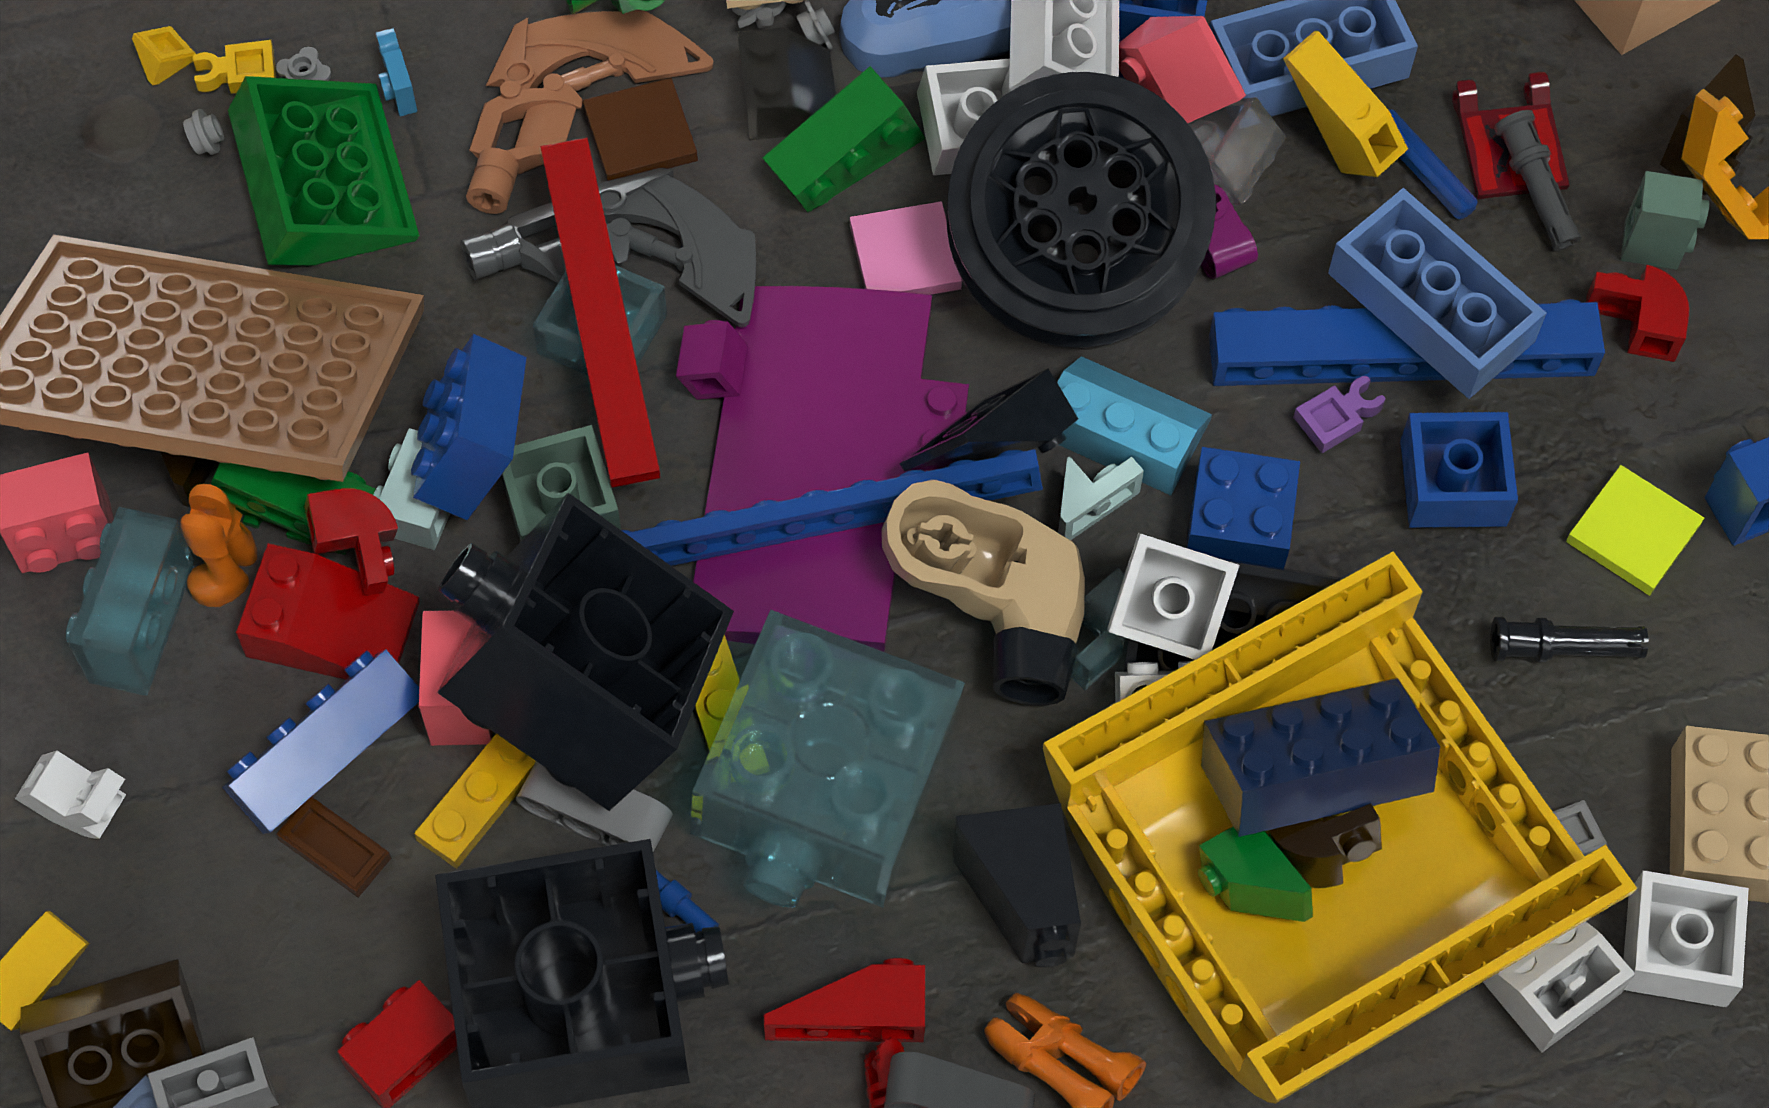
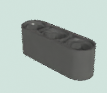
(930, 1082)

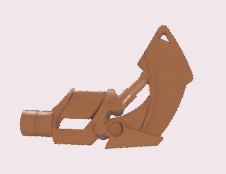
(624, 42)

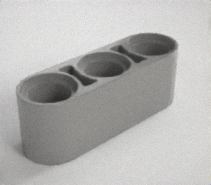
(631, 820)

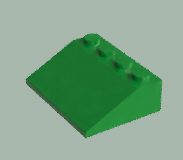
(320, 169)

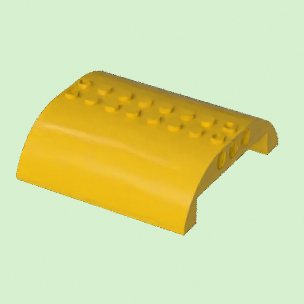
(1446, 903)

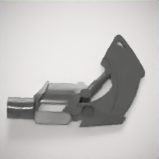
(714, 254)

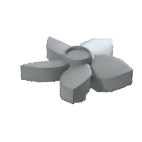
(762, 15)

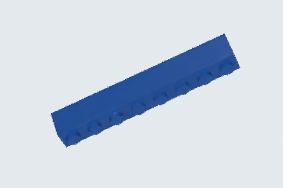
(1354, 343)

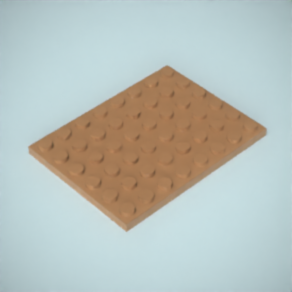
(200, 356)

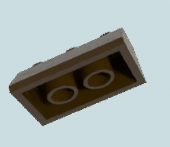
(110, 1036)

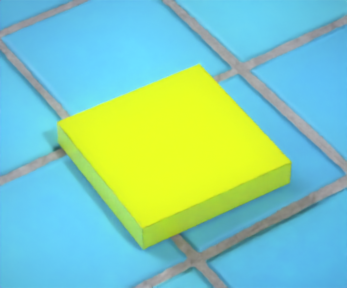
(1635, 530)

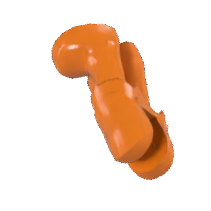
(222, 543)
(1053, 1037)

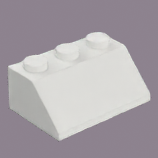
(1062, 38)

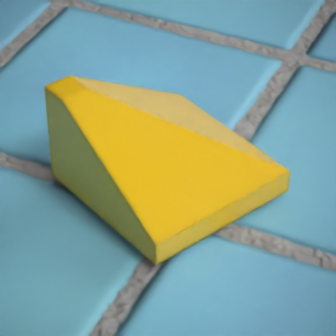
(162, 53)

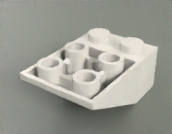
(1561, 984)

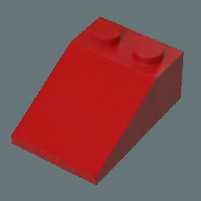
(316, 615)

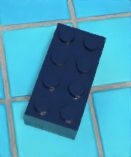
(1319, 756)

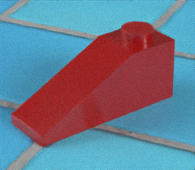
(861, 1007)

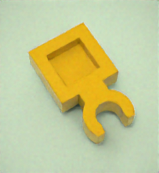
(241, 60)

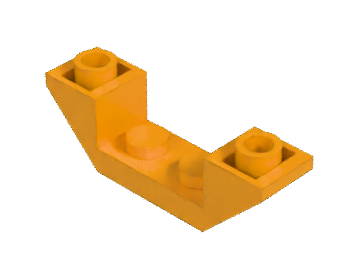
(1709, 140)

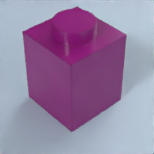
(712, 360)

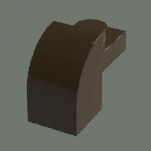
(1321, 847)

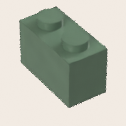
(1664, 220)

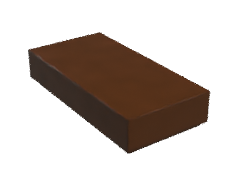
(334, 846)

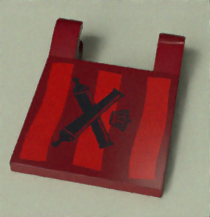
(1488, 152)

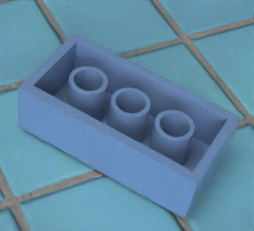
(1364, 33)
(1436, 293)

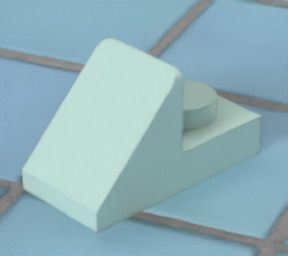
(1090, 501)

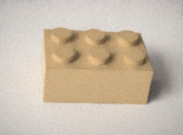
(1721, 808)

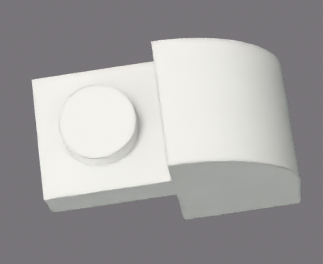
(72, 794)

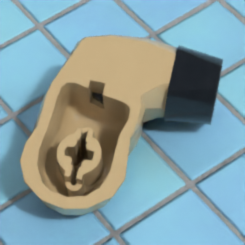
(1000, 571)

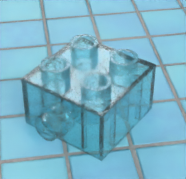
(823, 763)

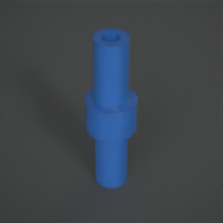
(677, 901)

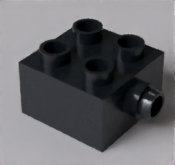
(582, 650)
(570, 977)

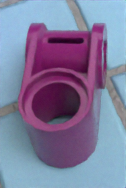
(1231, 241)

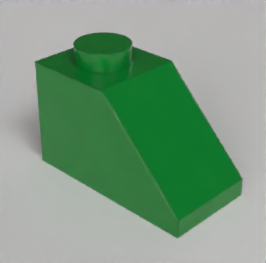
(1254, 876)

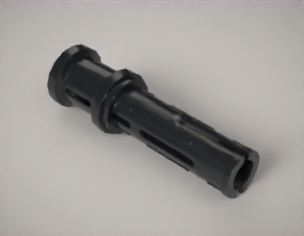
(1545, 640)

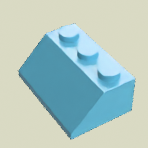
(1130, 420)

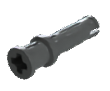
(1531, 161)

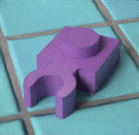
(1335, 417)

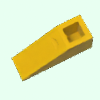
(1344, 109)

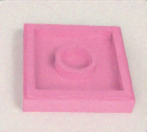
(905, 250)

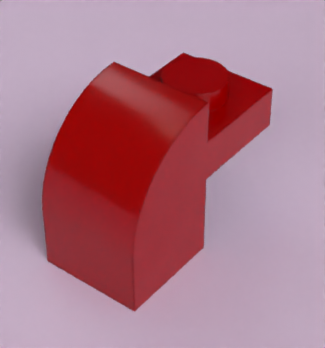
(1652, 304)
(358, 521)

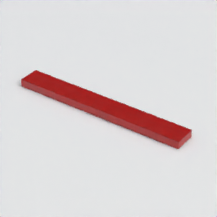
(600, 313)

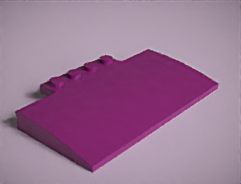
(822, 405)

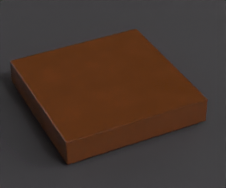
(640, 129)

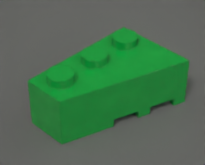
(844, 141)
(277, 496)

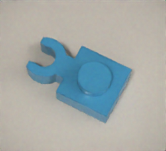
(395, 81)

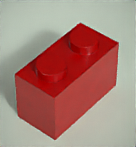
(399, 1044)

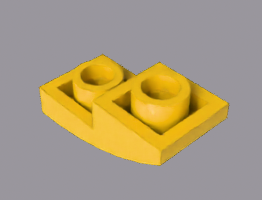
(36, 964)

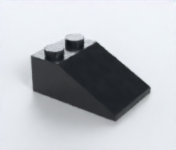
(1013, 419)

